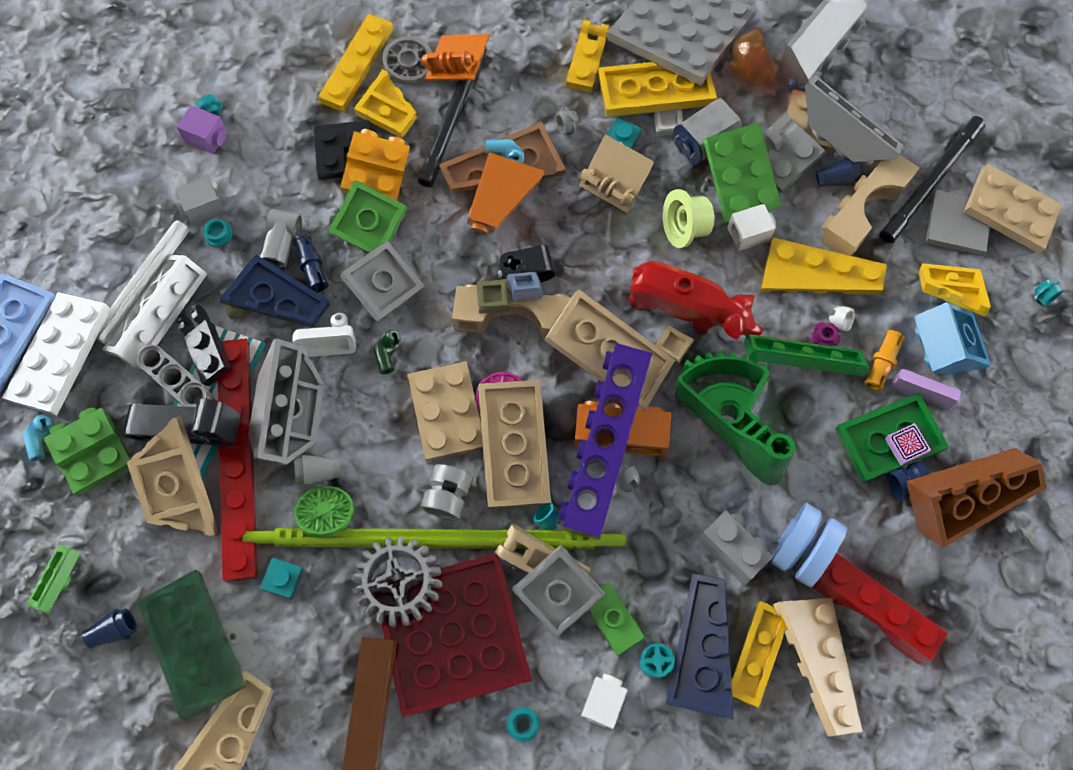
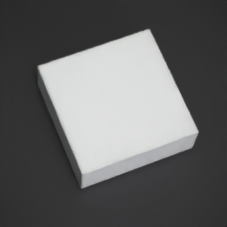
(666, 121)

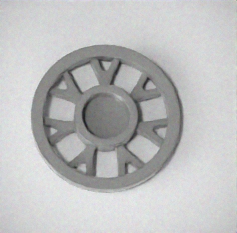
(406, 59)

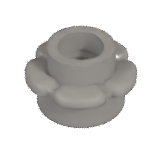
(567, 121)

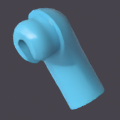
(506, 148)
(34, 435)

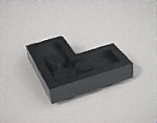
(331, 145)

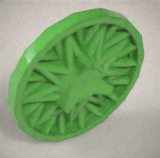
(323, 511)

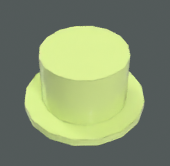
(686, 217)

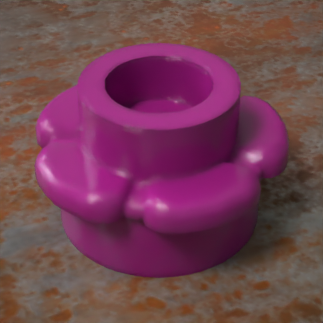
(818, 334)

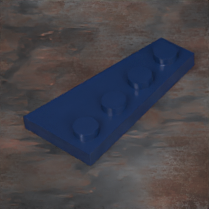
(702, 660)

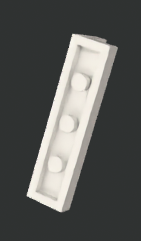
(155, 308)

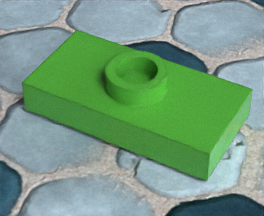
(54, 579)
(615, 621)

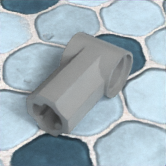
(281, 231)

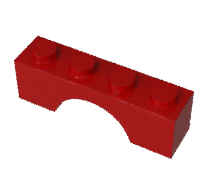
(902, 624)

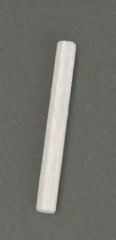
(141, 279)

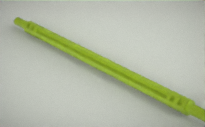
(430, 537)

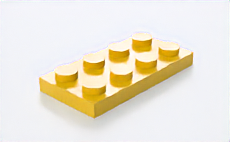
(650, 89)

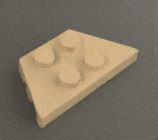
(171, 482)

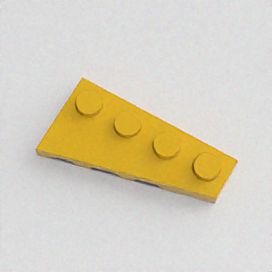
(806, 268)

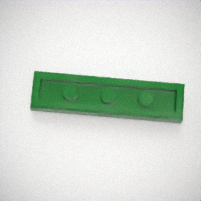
(805, 355)

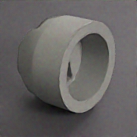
(627, 476)

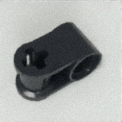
(528, 260)

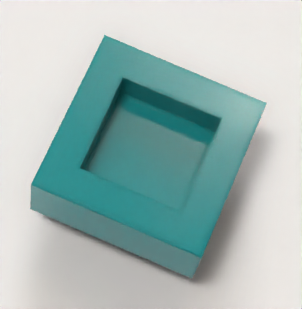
(625, 132)
(282, 578)

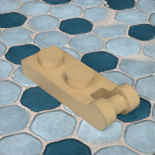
(533, 555)

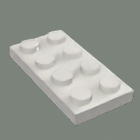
(56, 353)

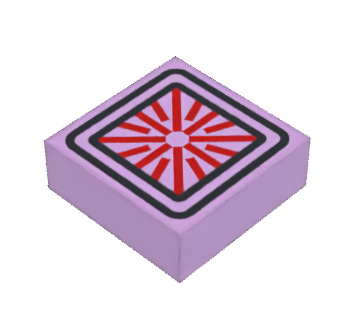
(907, 444)

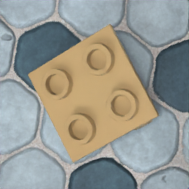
(616, 173)

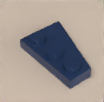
(274, 293)

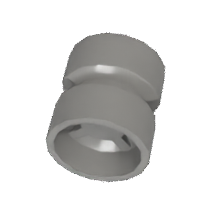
(442, 502)

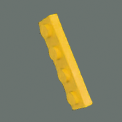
(355, 63)

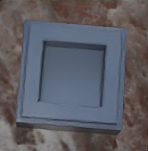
(524, 286)

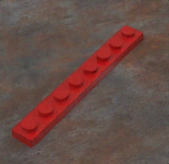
(237, 470)

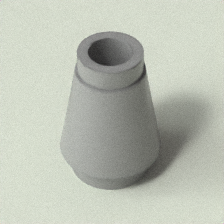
(316, 469)

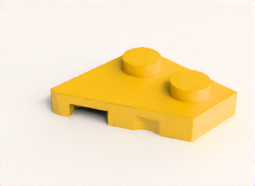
(386, 106)
(956, 285)

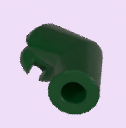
(384, 349)

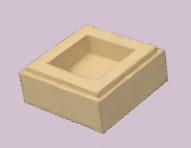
(674, 344)

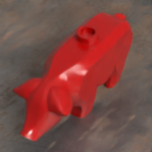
(691, 299)

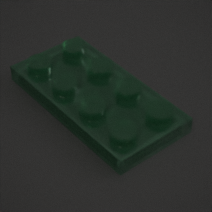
(191, 645)

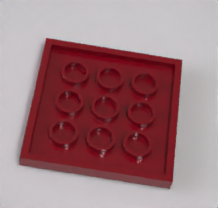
(462, 645)

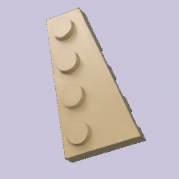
(818, 641)

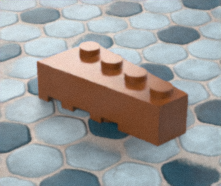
(973, 493)

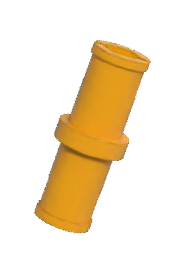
(884, 360)

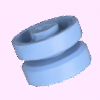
(813, 547)

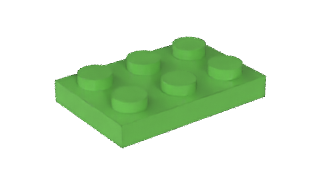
(741, 170)

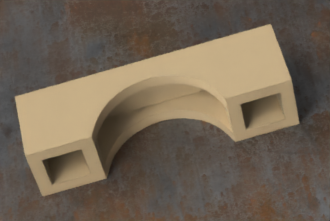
(850, 225)
(541, 311)

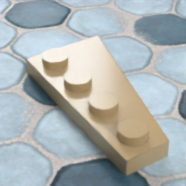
(230, 730)

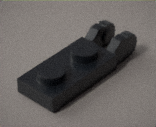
(204, 346)

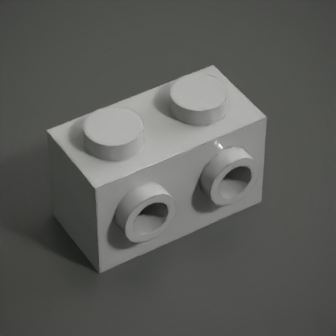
(735, 547)

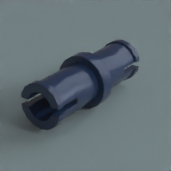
(310, 263)

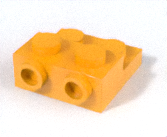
(376, 163)

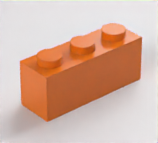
(647, 436)

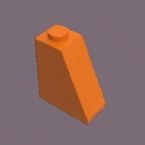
(501, 191)

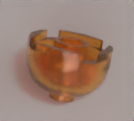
(752, 59)

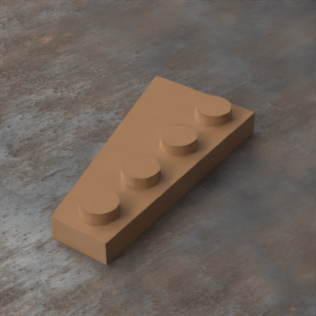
(466, 170)

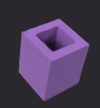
(202, 129)

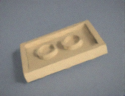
(1013, 208)
(446, 411)

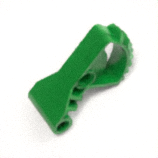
(754, 442)

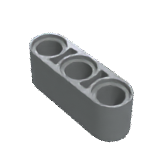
(166, 371)

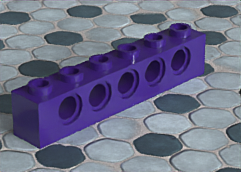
(633, 364)

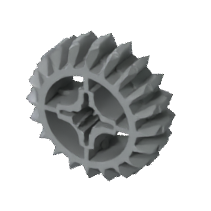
(382, 583)

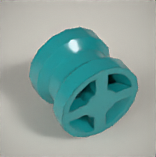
(661, 658)

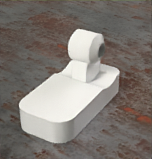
(328, 340)

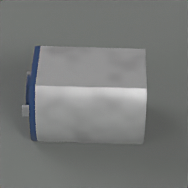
(709, 121)

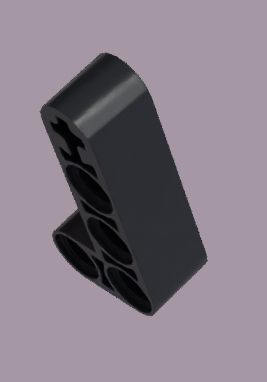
(205, 424)

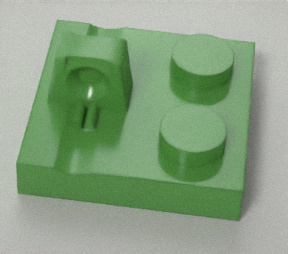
(367, 217)

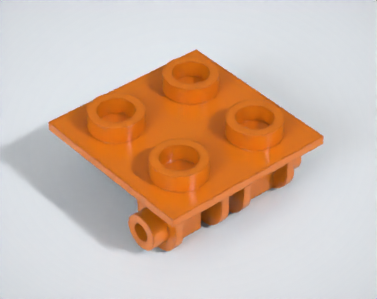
(455, 57)

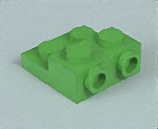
(88, 450)

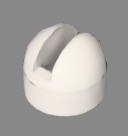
(842, 318)

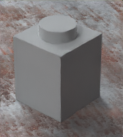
(199, 200)

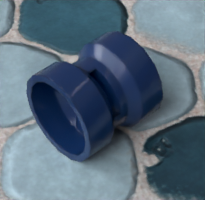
(898, 479)

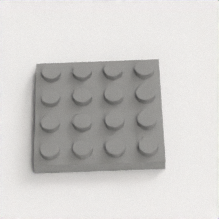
(682, 34)

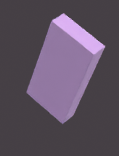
(930, 390)

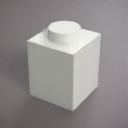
(751, 227)
(604, 701)

